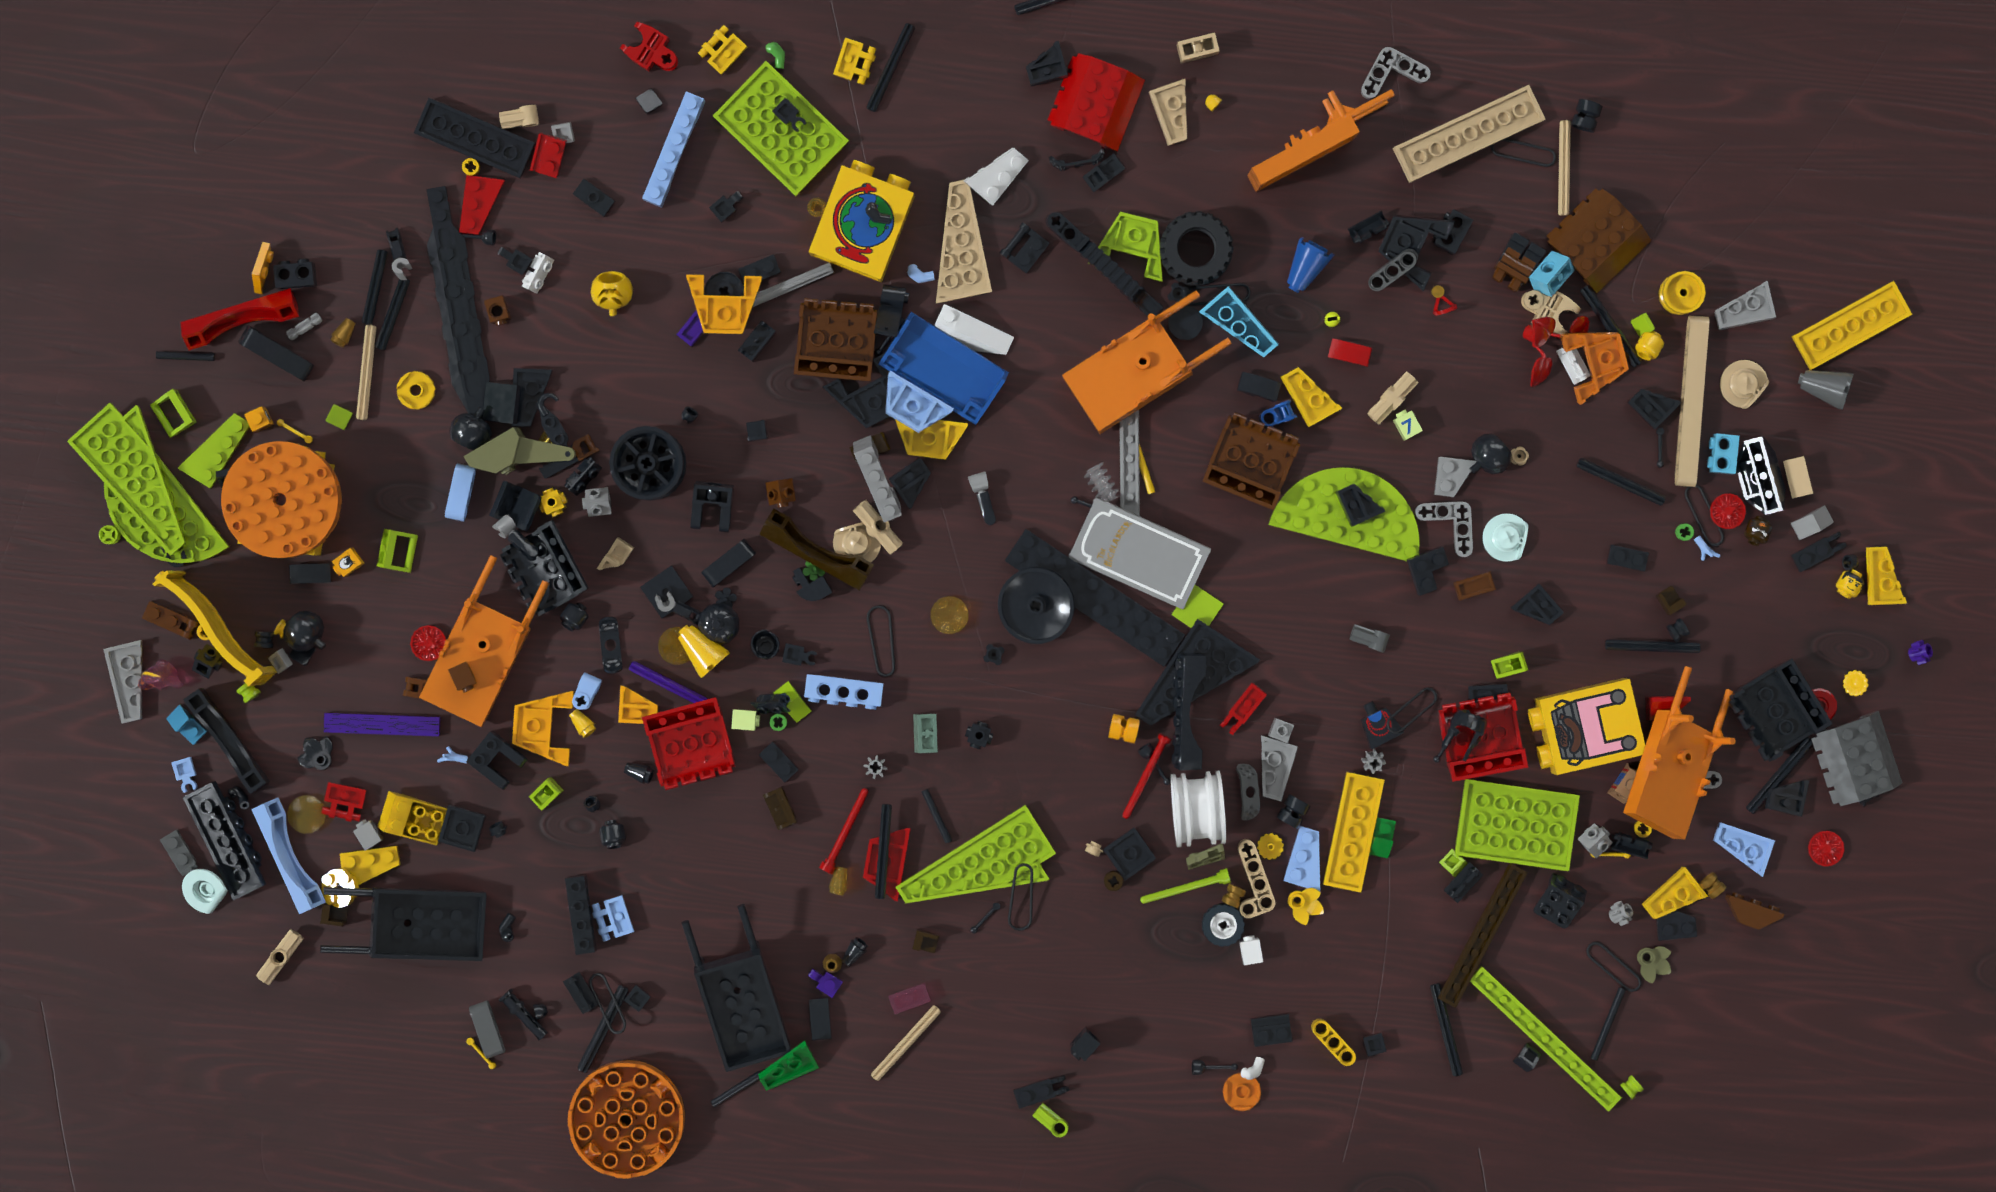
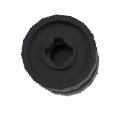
(1586, 116)
(1296, 805)

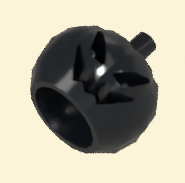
(470, 430)
(1490, 454)
(719, 623)
(304, 631)

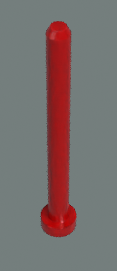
(1163, 739)

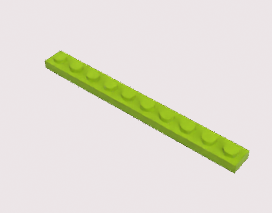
(1545, 1038)

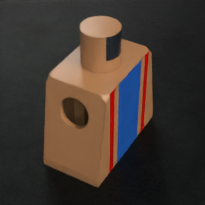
(1623, 783)

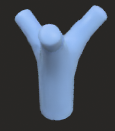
(1704, 548)
(452, 756)

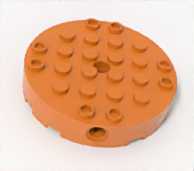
(253, 492)
(634, 1091)

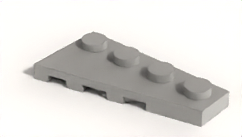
(125, 670)

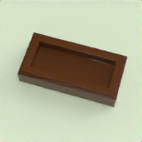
(1474, 586)

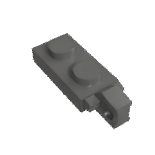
(179, 852)

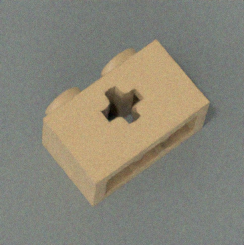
(1197, 48)

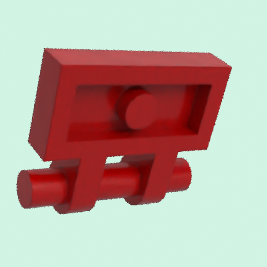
(343, 795)

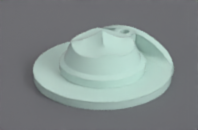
(1505, 537)
(203, 890)

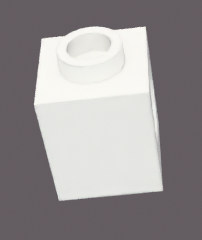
(1250, 950)

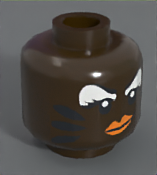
(1758, 531)

